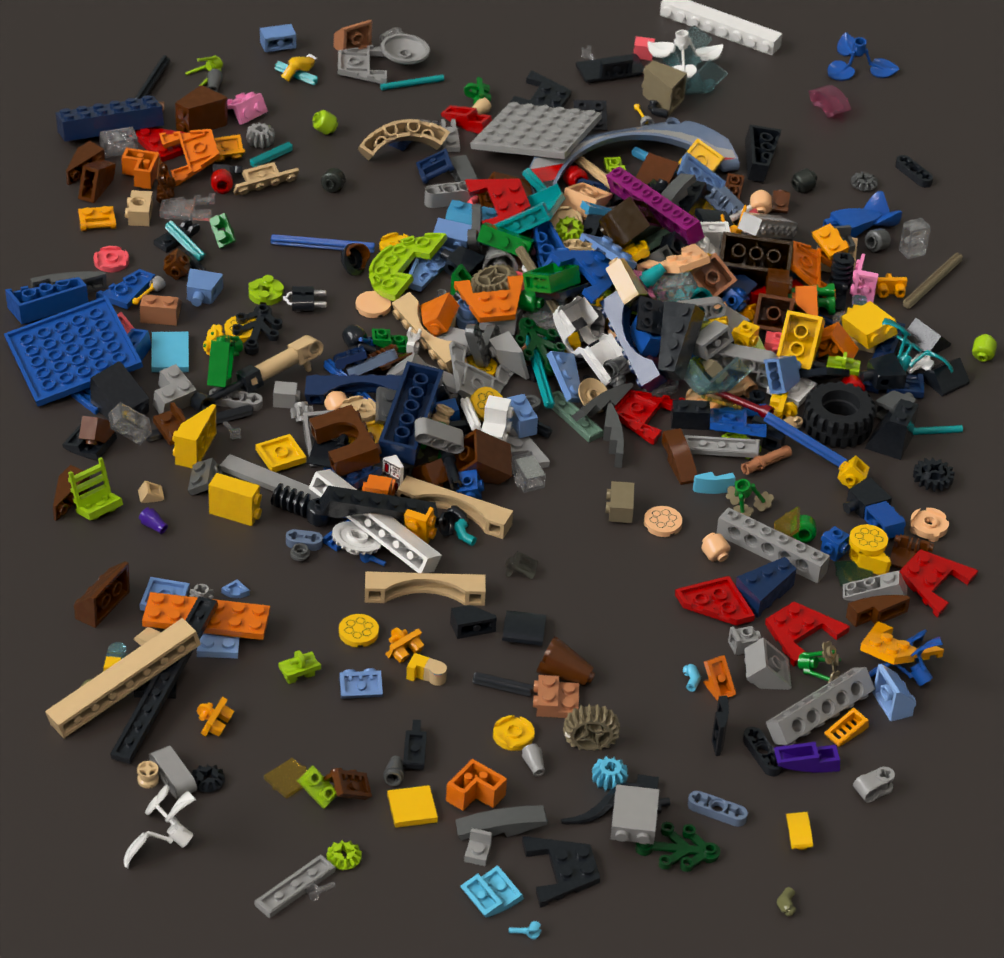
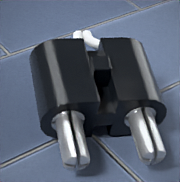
(304, 298)

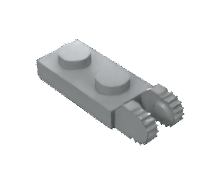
(452, 141)

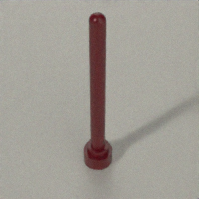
(761, 410)

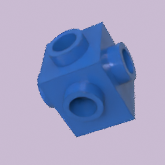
(740, 298)
(471, 484)
(835, 543)

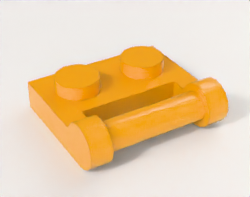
(97, 217)

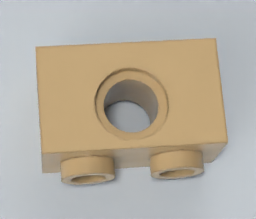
(139, 208)

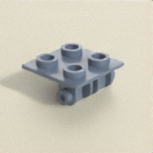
(724, 200)

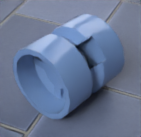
(464, 315)

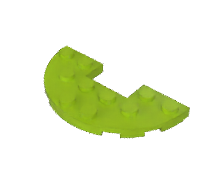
(389, 264)

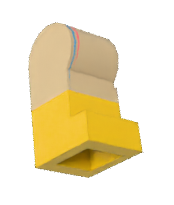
(426, 669)

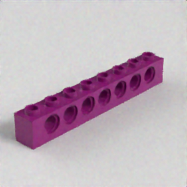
(666, 212)

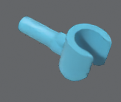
(532, 931)

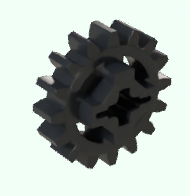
(933, 474)

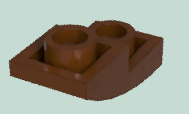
(735, 184)

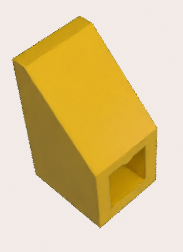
(878, 564)

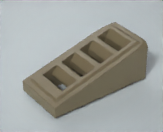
(711, 366)

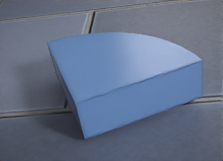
(235, 590)

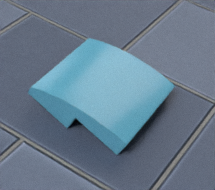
(492, 892)

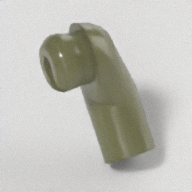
(784, 901)

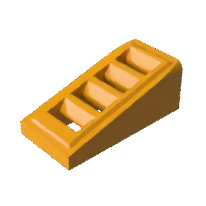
(853, 715)

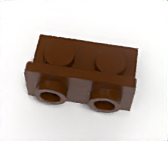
(169, 422)
(349, 783)

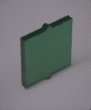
(849, 572)

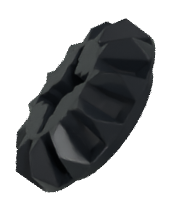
(211, 783)

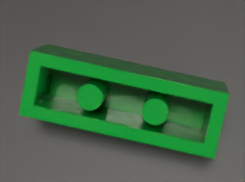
(504, 239)

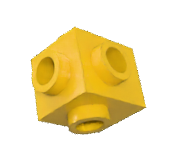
(746, 334)
(852, 472)

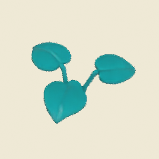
(905, 359)

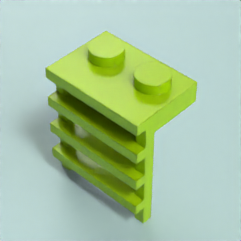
(97, 501)

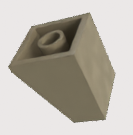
(664, 85)

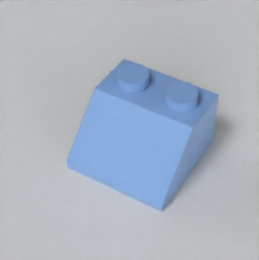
(893, 694)

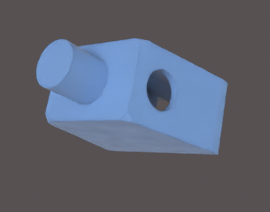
(203, 286)
(782, 373)

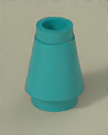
(652, 275)

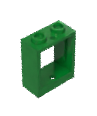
(551, 278)
(221, 361)

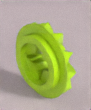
(576, 231)
(337, 859)

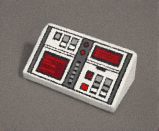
(394, 469)

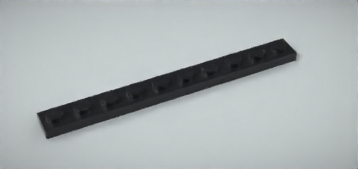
(159, 689)

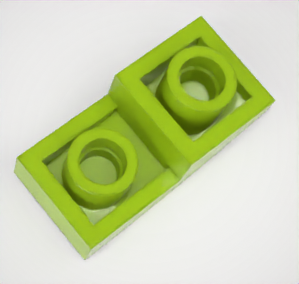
(611, 163)

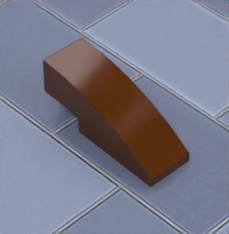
(679, 455)
(877, 609)

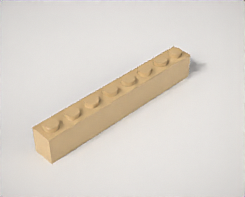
(122, 678)

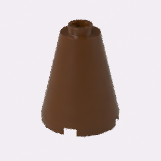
(565, 663)

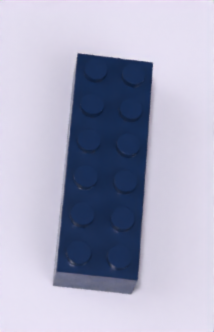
(90, 121)
(413, 400)

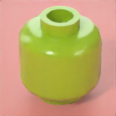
(325, 122)
(984, 348)

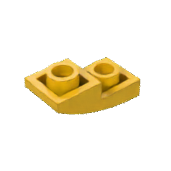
(799, 830)

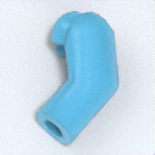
(692, 671)

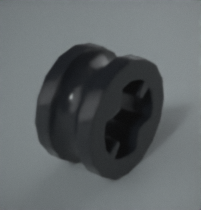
(757, 397)

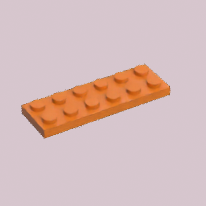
(229, 619)

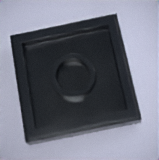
(824, 373)

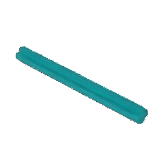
(541, 377)

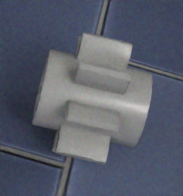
(299, 409)
(202, 590)

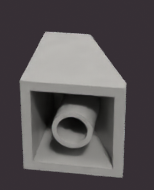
(634, 814)

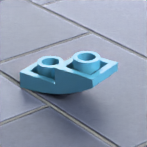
(711, 484)

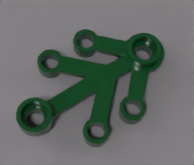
(528, 327)
(703, 851)

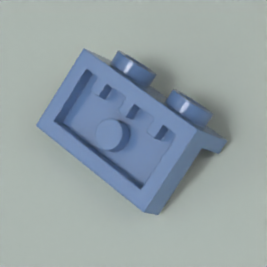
(360, 684)

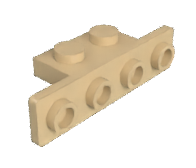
(263, 176)

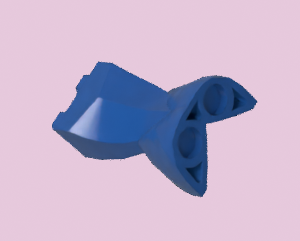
(874, 213)

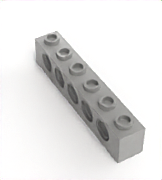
(767, 225)
(772, 544)
(820, 706)

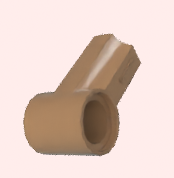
(744, 387)

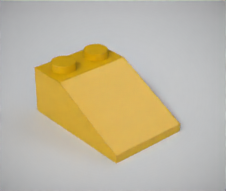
(801, 337)
(194, 437)

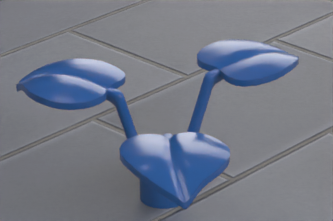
(857, 47)
(919, 670)

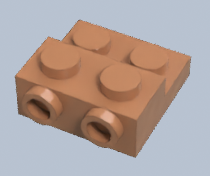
(555, 697)

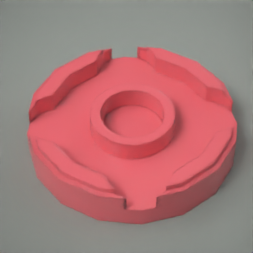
(111, 259)

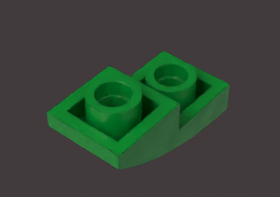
(383, 338)

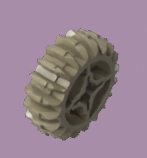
(492, 278)
(591, 727)

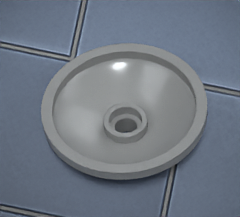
(405, 49)

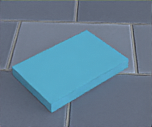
(170, 349)

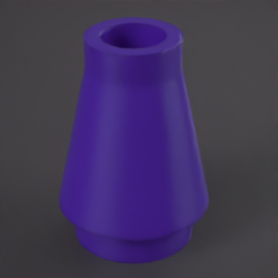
(151, 519)

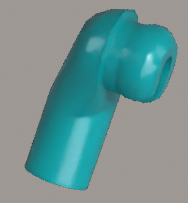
(462, 534)

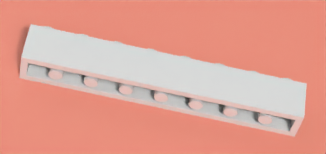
(722, 25)
(384, 529)

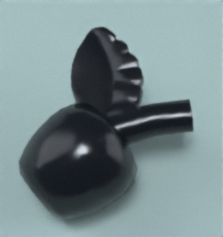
(351, 337)

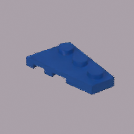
(131, 287)

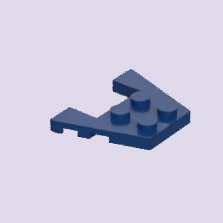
(592, 266)
(735, 421)

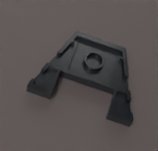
(547, 94)
(571, 864)

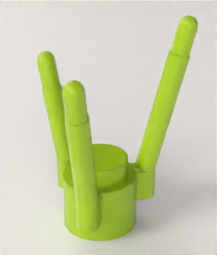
(213, 62)

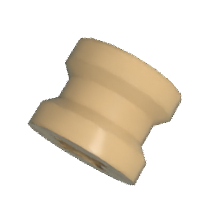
(443, 413)
(147, 774)

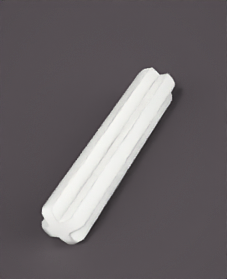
(470, 414)

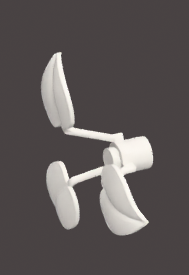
(682, 41)
(176, 831)

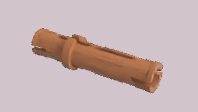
(760, 462)

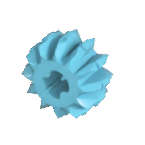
(609, 773)

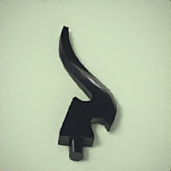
(607, 804)

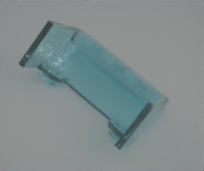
(708, 75)
(724, 381)

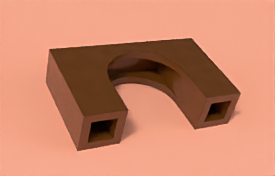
(356, 455)

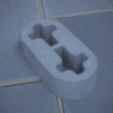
(306, 537)

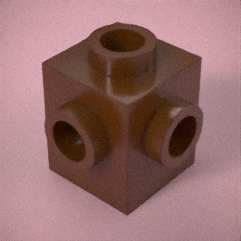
(176, 264)

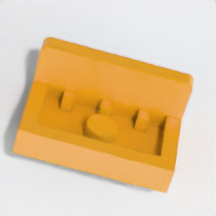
(229, 146)
(830, 240)
(421, 524)

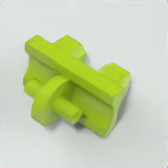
(844, 363)
(299, 665)
(316, 787)

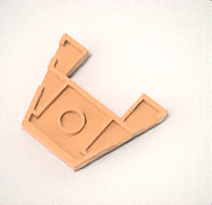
(690, 258)

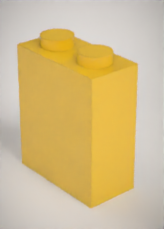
(866, 325)
(234, 499)

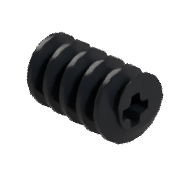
(842, 268)
(291, 500)

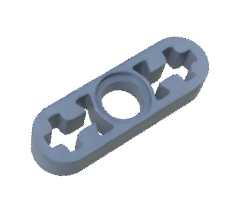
(373, 362)
(701, 808)

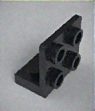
(648, 315)

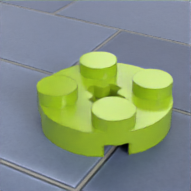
(259, 290)

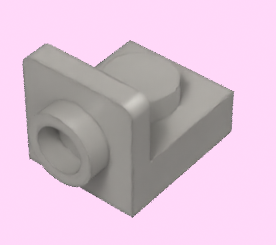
(478, 847)

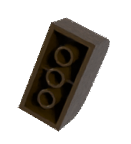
(629, 222)
(754, 255)

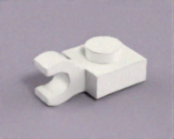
(708, 247)
(412, 344)

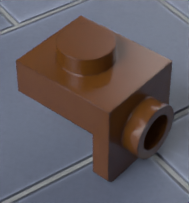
(780, 201)

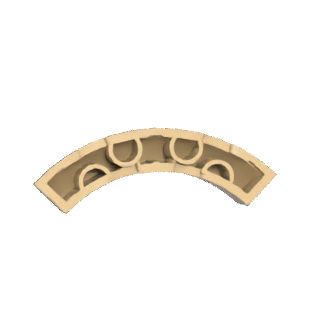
(403, 130)

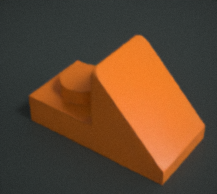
(719, 677)

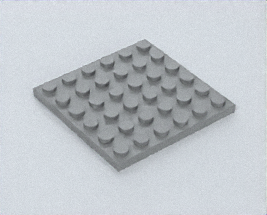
(536, 130)

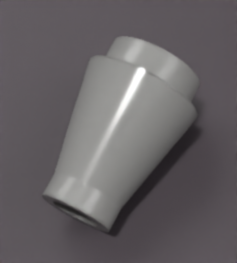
(534, 759)

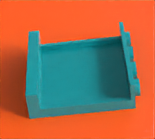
(543, 207)

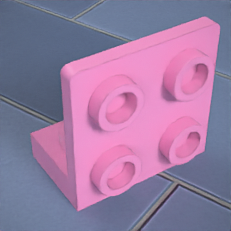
(863, 281)

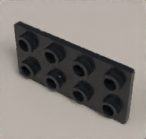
(610, 68)

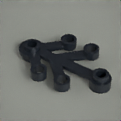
(261, 312)

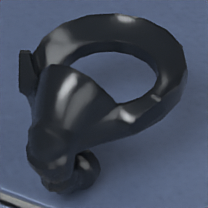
(449, 519)

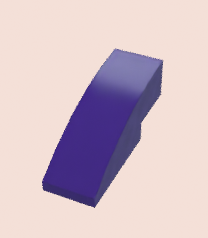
(808, 757)

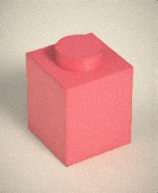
(641, 48)

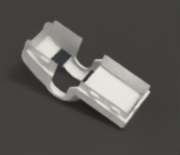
(580, 316)

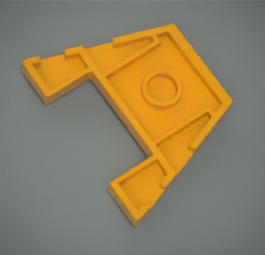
(883, 646)

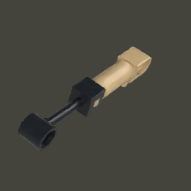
(253, 377)

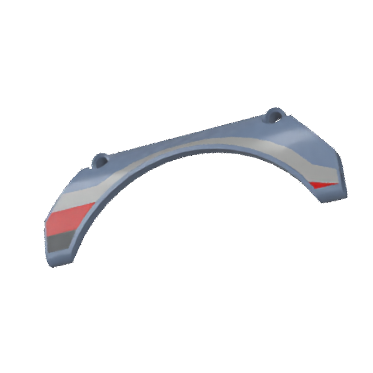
(672, 132)

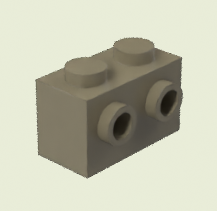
(621, 502)

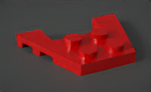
(506, 196)
(637, 410)
(928, 571)
(798, 622)

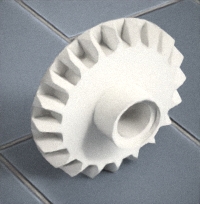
(354, 539)

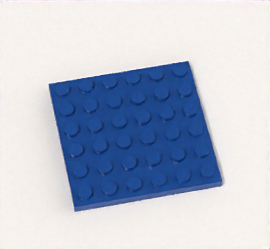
(70, 348)

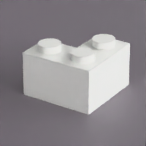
(497, 417)

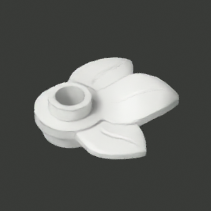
(924, 363)

